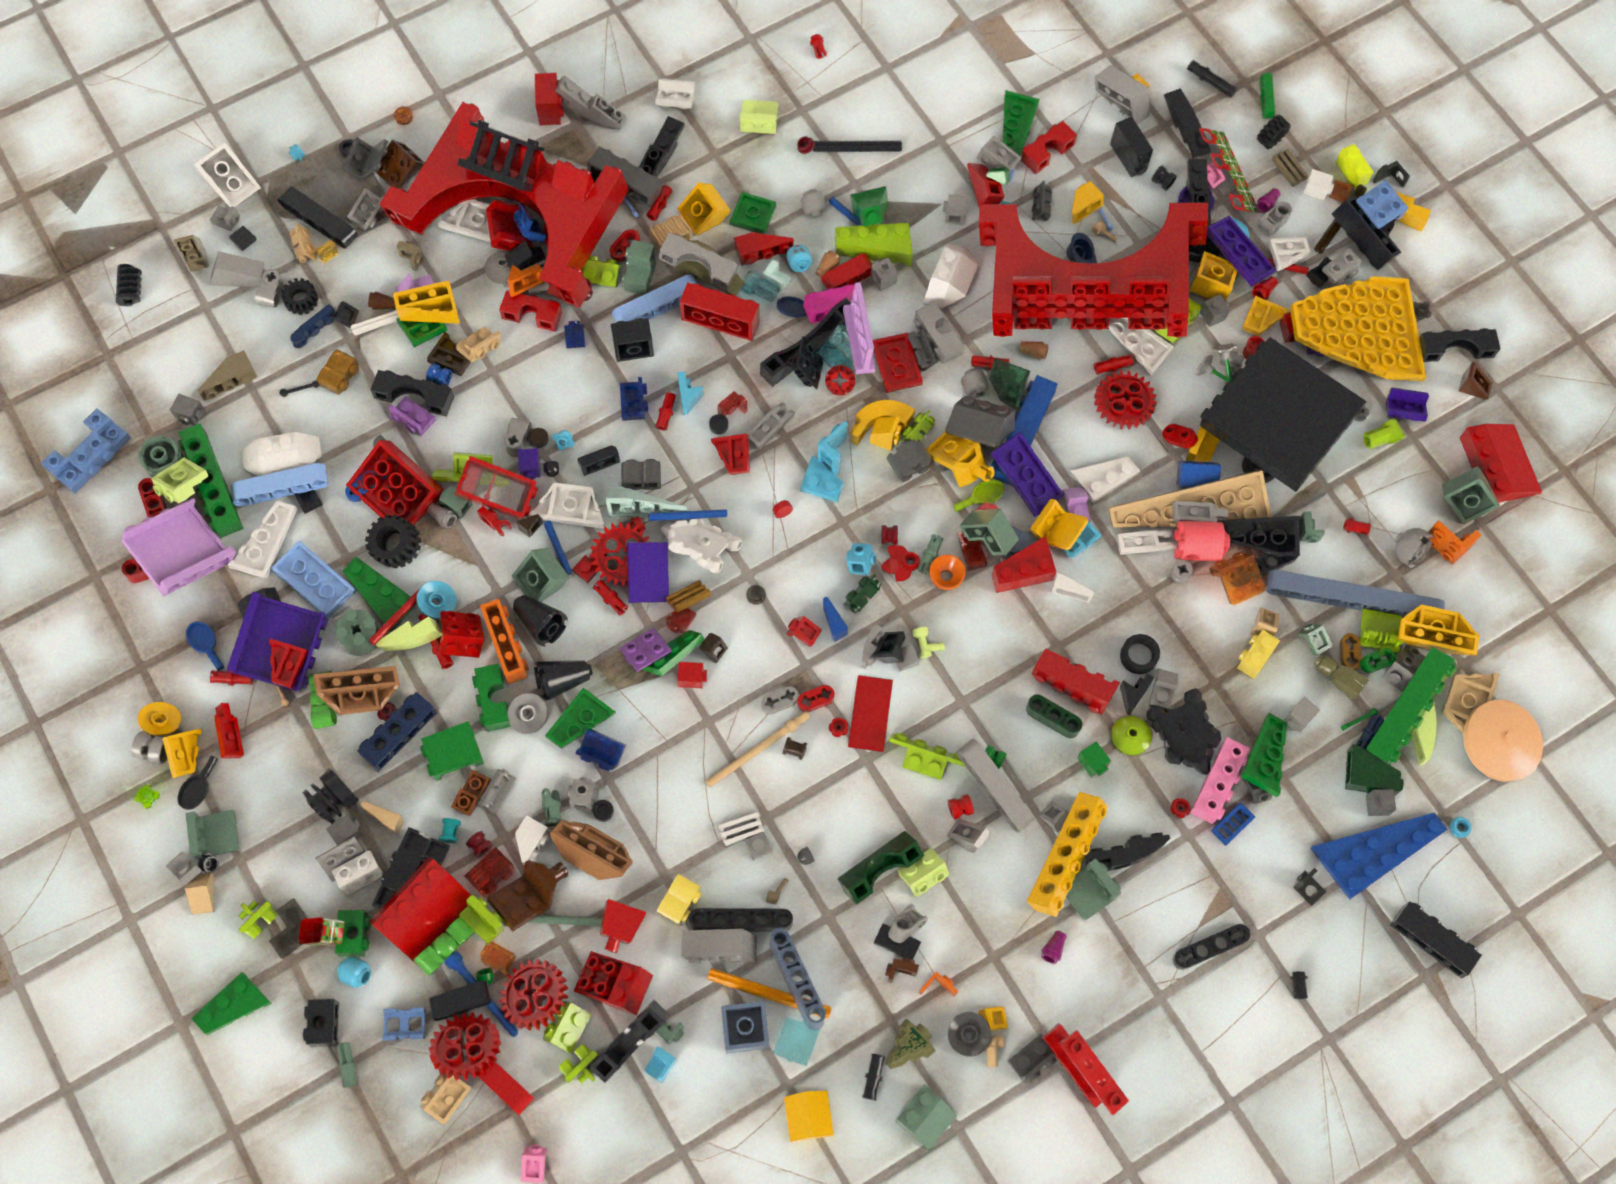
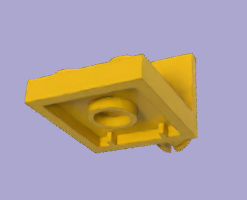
(962, 457)

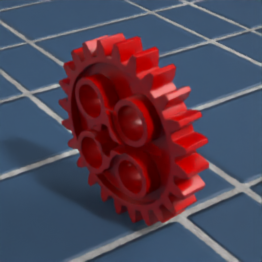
(1125, 399)
(619, 535)
(515, 998)
(444, 1047)

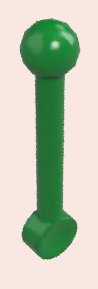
(1373, 711)

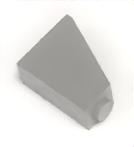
(236, 271)

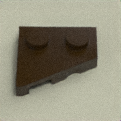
(447, 356)

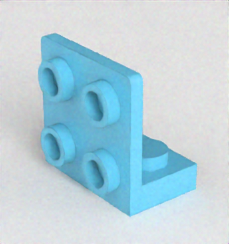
(827, 447)

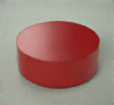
(782, 509)

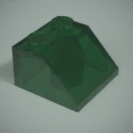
(1009, 381)

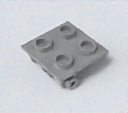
(339, 855)

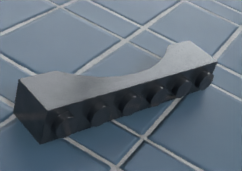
(776, 365)

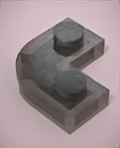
(287, 940)

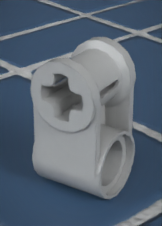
(1273, 220)
(269, 289)
(517, 435)
(906, 924)

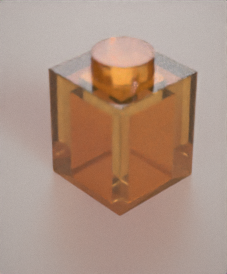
(497, 957)

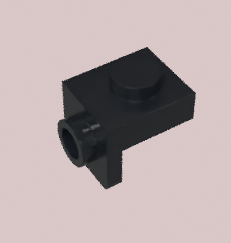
(1316, 274)

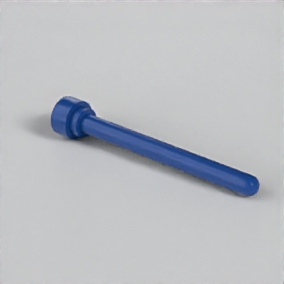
(456, 962)

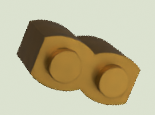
(337, 372)

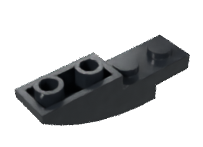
(663, 147)
(1197, 183)
(1135, 851)

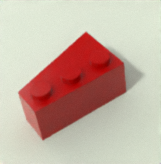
(1025, 568)

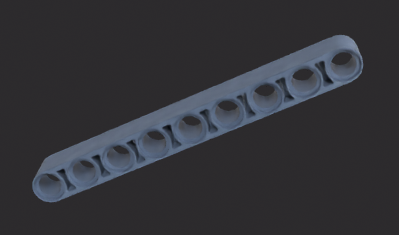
(1345, 594)

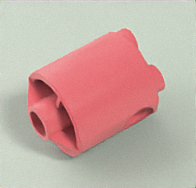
(1201, 541)

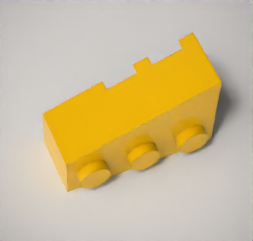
(427, 304)

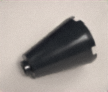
(540, 619)
(560, 676)

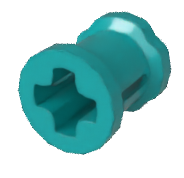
(449, 830)

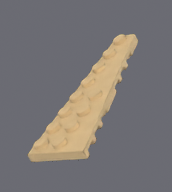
(1242, 495)

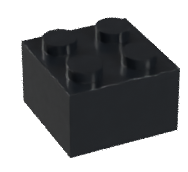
(632, 339)

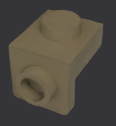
(412, 252)

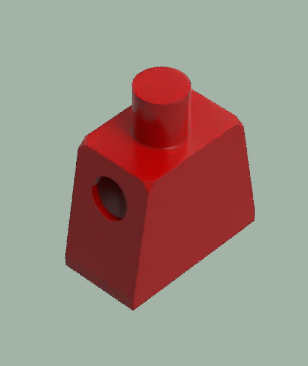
(619, 924)

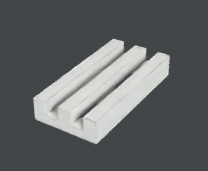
(722, 827)

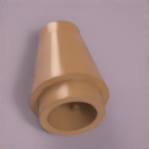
(829, 261)
(1034, 349)

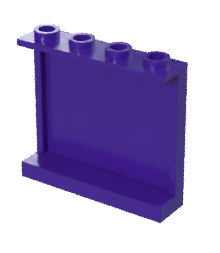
(279, 621)

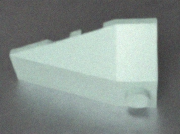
(630, 503)

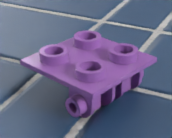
(645, 649)

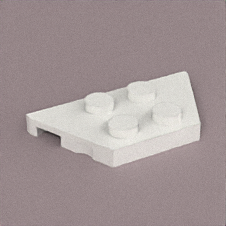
(468, 220)
(570, 506)

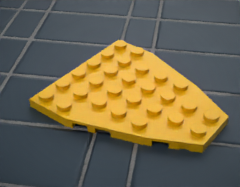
(1364, 327)

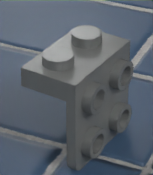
(364, 159)
(1404, 667)

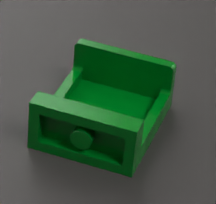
(451, 750)

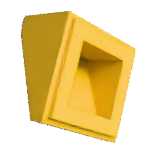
(995, 1017)

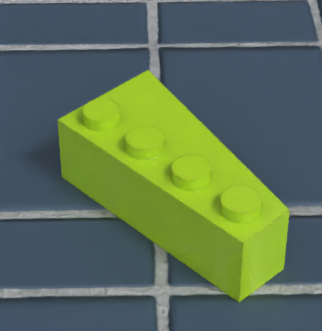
(876, 242)

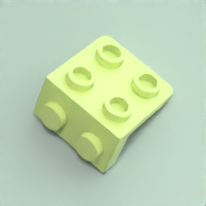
(759, 116)

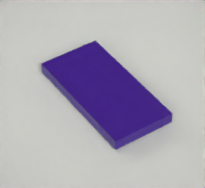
(1240, 251)
(1026, 473)

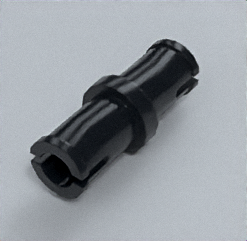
(873, 1077)

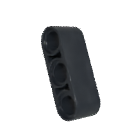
(460, 1000)

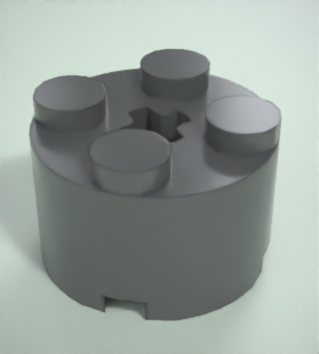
(909, 459)

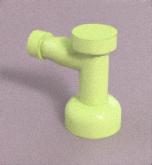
(926, 649)

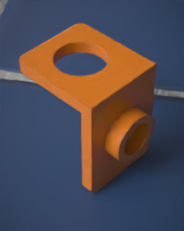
(944, 981)

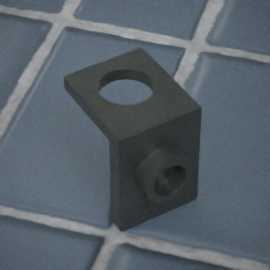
(1392, 169)
(1305, 880)

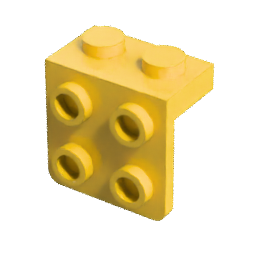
(1058, 526)

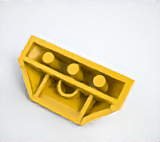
(1440, 629)

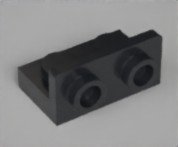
(599, 460)

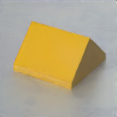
(808, 1115)

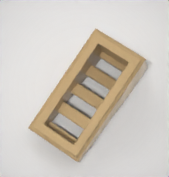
(388, 818)

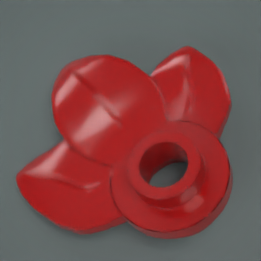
(898, 562)

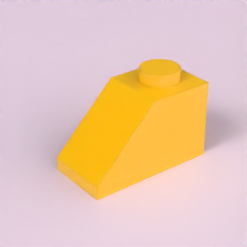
(1086, 201)

